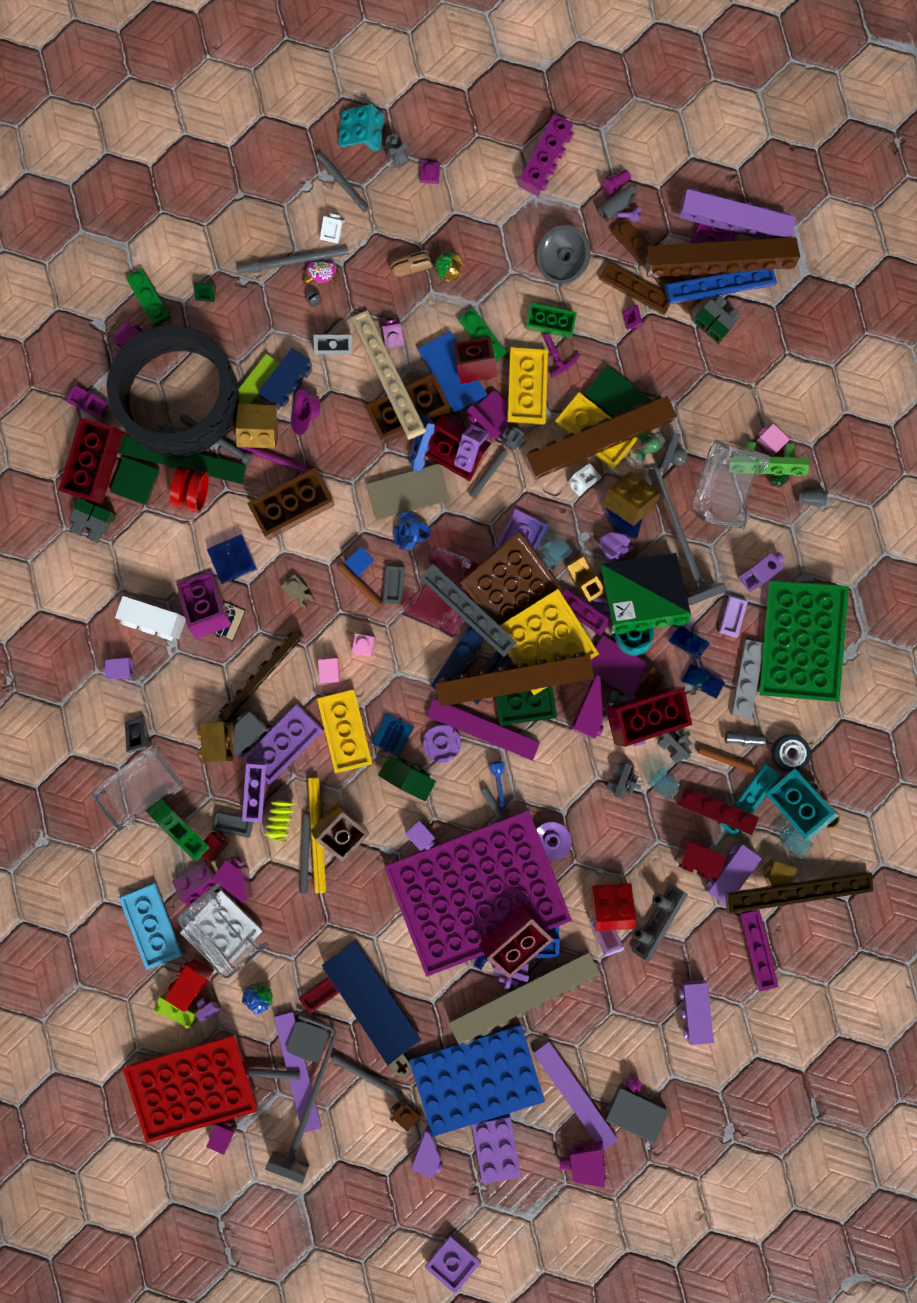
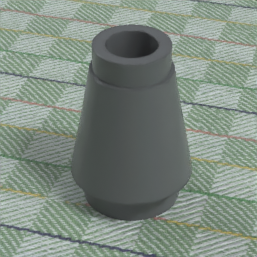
(813, 498)

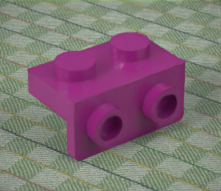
(194, 883)

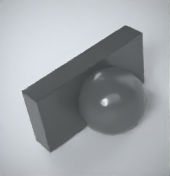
(673, 454)

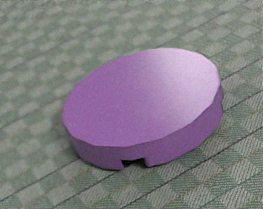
(441, 743)

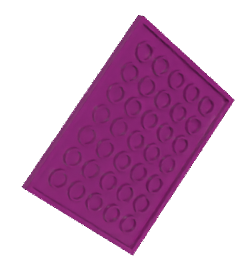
(472, 886)

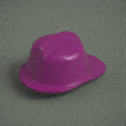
(305, 410)

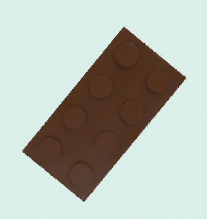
(426, 398)
(291, 504)

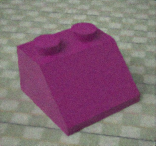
(235, 878)

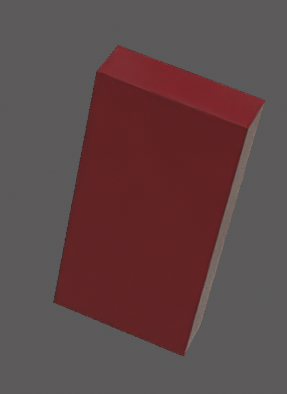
(318, 995)

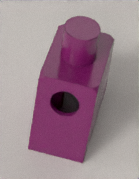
(586, 1164)

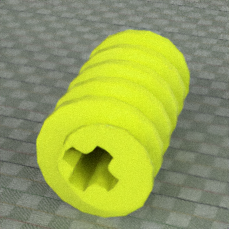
(279, 820)

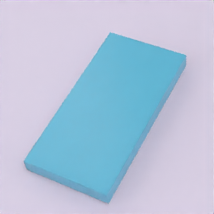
(151, 926)

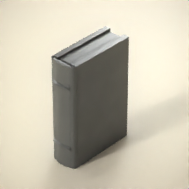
(636, 1114)

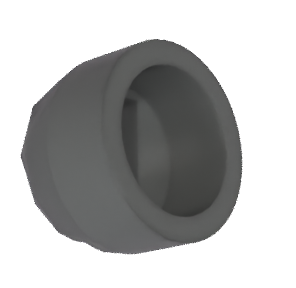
(314, 301)

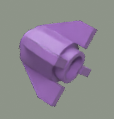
(614, 545)

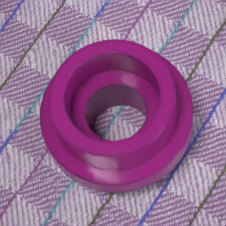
(633, 1083)

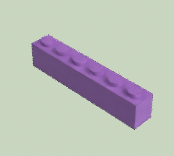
(735, 216)

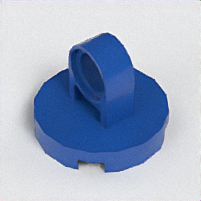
(407, 531)

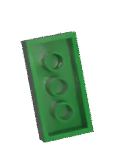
(551, 320)

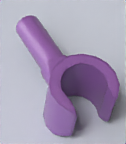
(633, 215)

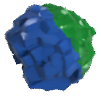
(257, 997)

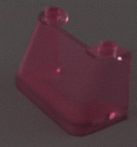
(429, 607)

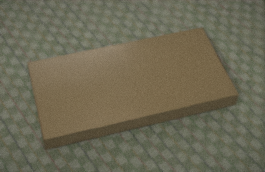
(407, 492)

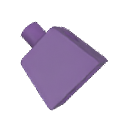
(762, 571)

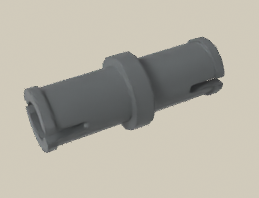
(745, 738)

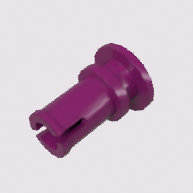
(612, 182)

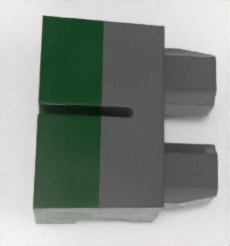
(713, 311)
(92, 517)

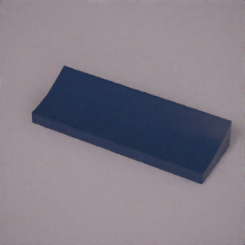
(371, 1002)

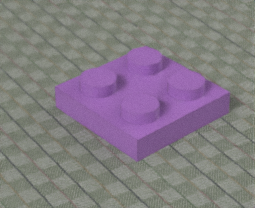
(452, 1263)

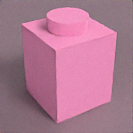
(772, 439)
(363, 645)
(329, 670)

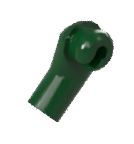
(779, 480)

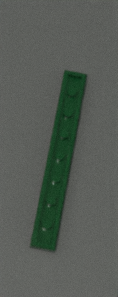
(213, 466)

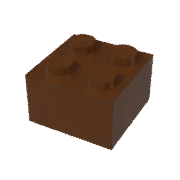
(340, 832)

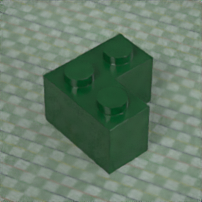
(407, 777)

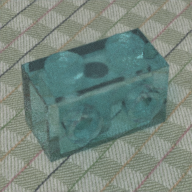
(555, 553)

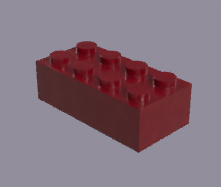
(91, 461)
(649, 716)

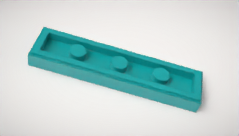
(754, 792)

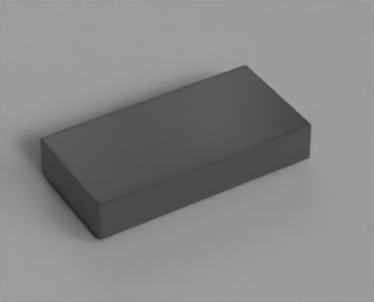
(394, 585)
(232, 824)

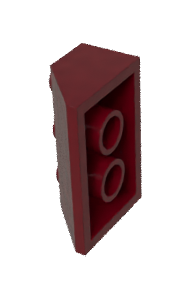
(445, 445)
(515, 942)

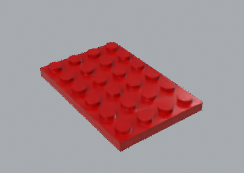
(190, 1088)

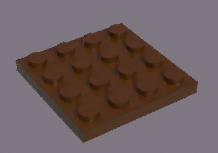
(509, 580)

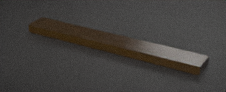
(798, 892)

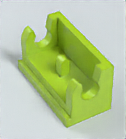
(173, 1013)

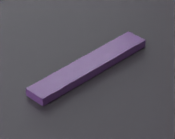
(300, 1088)
(574, 1094)

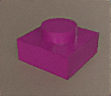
(430, 172)

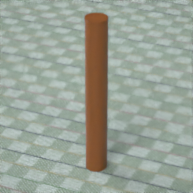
(360, 585)
(726, 759)

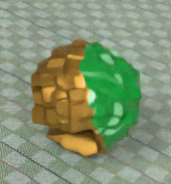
(448, 266)

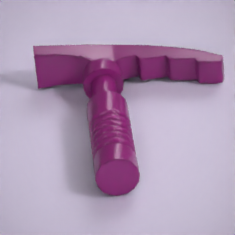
(554, 353)

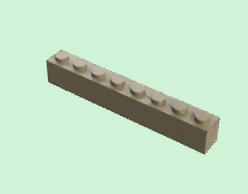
(520, 999)

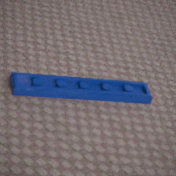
(718, 285)

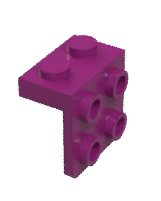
(490, 415)

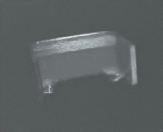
(216, 935)

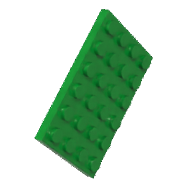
(804, 641)

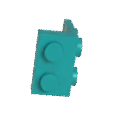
(360, 126)

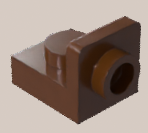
(404, 1115)

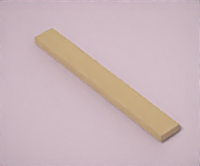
(388, 375)

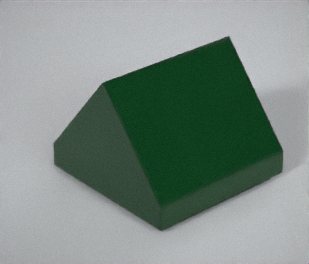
(204, 292)

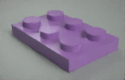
(496, 1149)

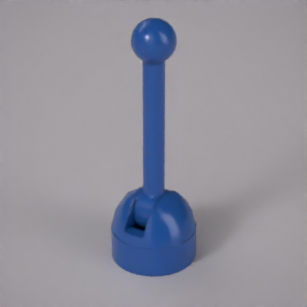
(498, 769)

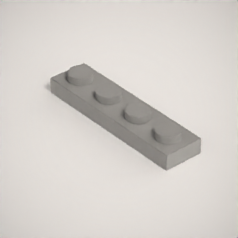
(747, 679)

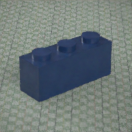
(286, 379)

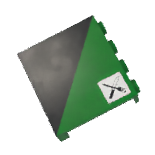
(645, 593)

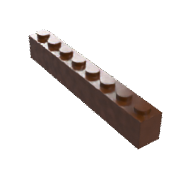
(721, 257)
(600, 437)
(514, 680)

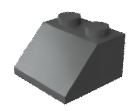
(248, 732)

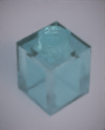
(664, 784)
(795, 843)

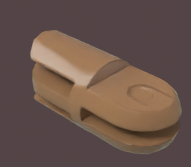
(411, 264)

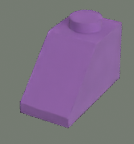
(427, 1156)

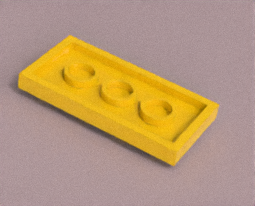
(527, 385)
(584, 413)
(344, 731)

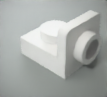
(332, 228)
(584, 479)

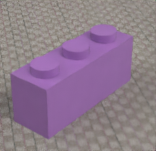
(254, 790)
(734, 872)
(696, 1012)

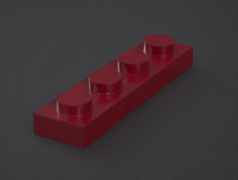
(718, 811)

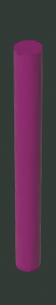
(276, 459)

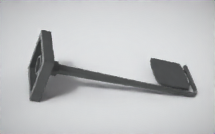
(701, 589)
(306, 1043)

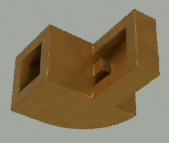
(584, 579)

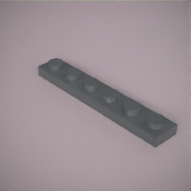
(468, 610)

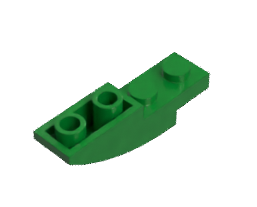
(177, 829)

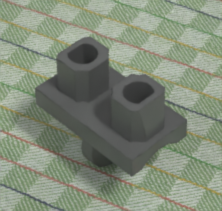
(396, 150)
(681, 750)
(625, 771)

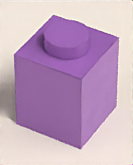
(119, 669)
(421, 836)

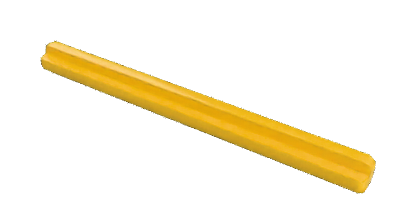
(317, 849)

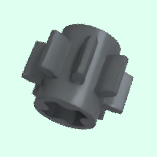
(513, 438)

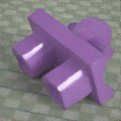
(522, 975)

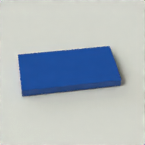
(441, 361)

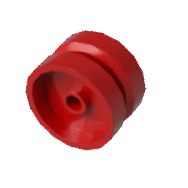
(189, 489)

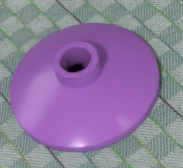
(557, 850)

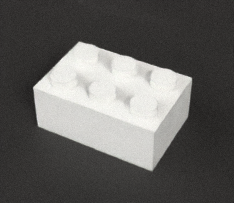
(150, 618)

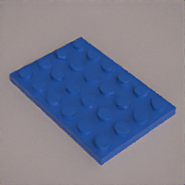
(476, 1080)

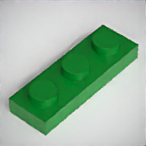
(148, 297)
(478, 329)

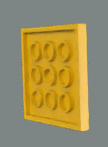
(547, 632)

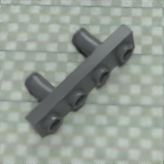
(658, 924)

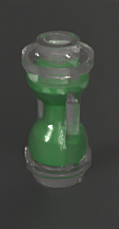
(652, 444)

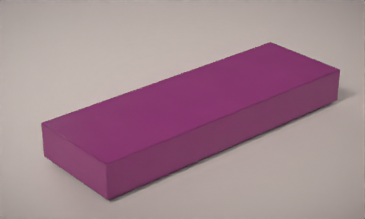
(586, 613)

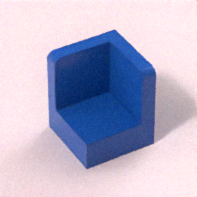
(359, 562)

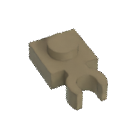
(295, 590)

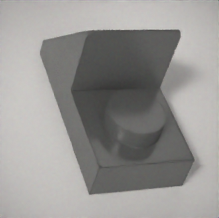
(136, 735)

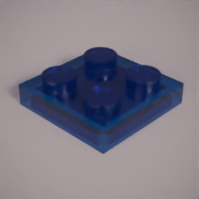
(232, 559)

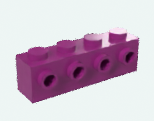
(547, 152)

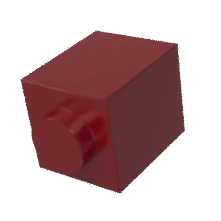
(217, 844)

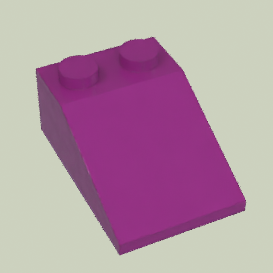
(203, 605)
(590, 716)

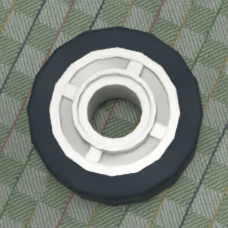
(800, 747)

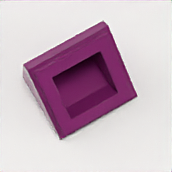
(632, 318)

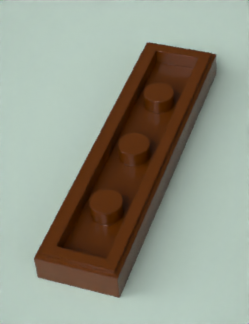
(635, 288)

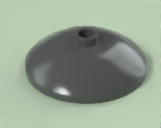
(553, 253)

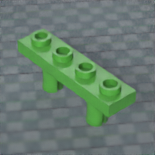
(784, 465)

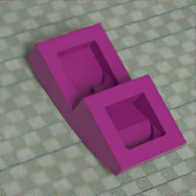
(86, 402)

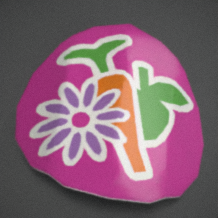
(321, 270)

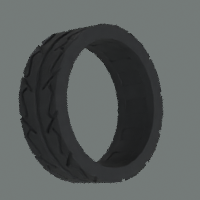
(142, 350)

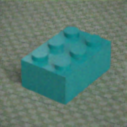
(802, 804)

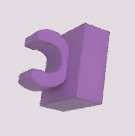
(207, 1009)

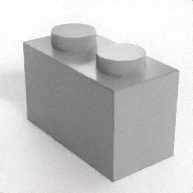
(332, 343)

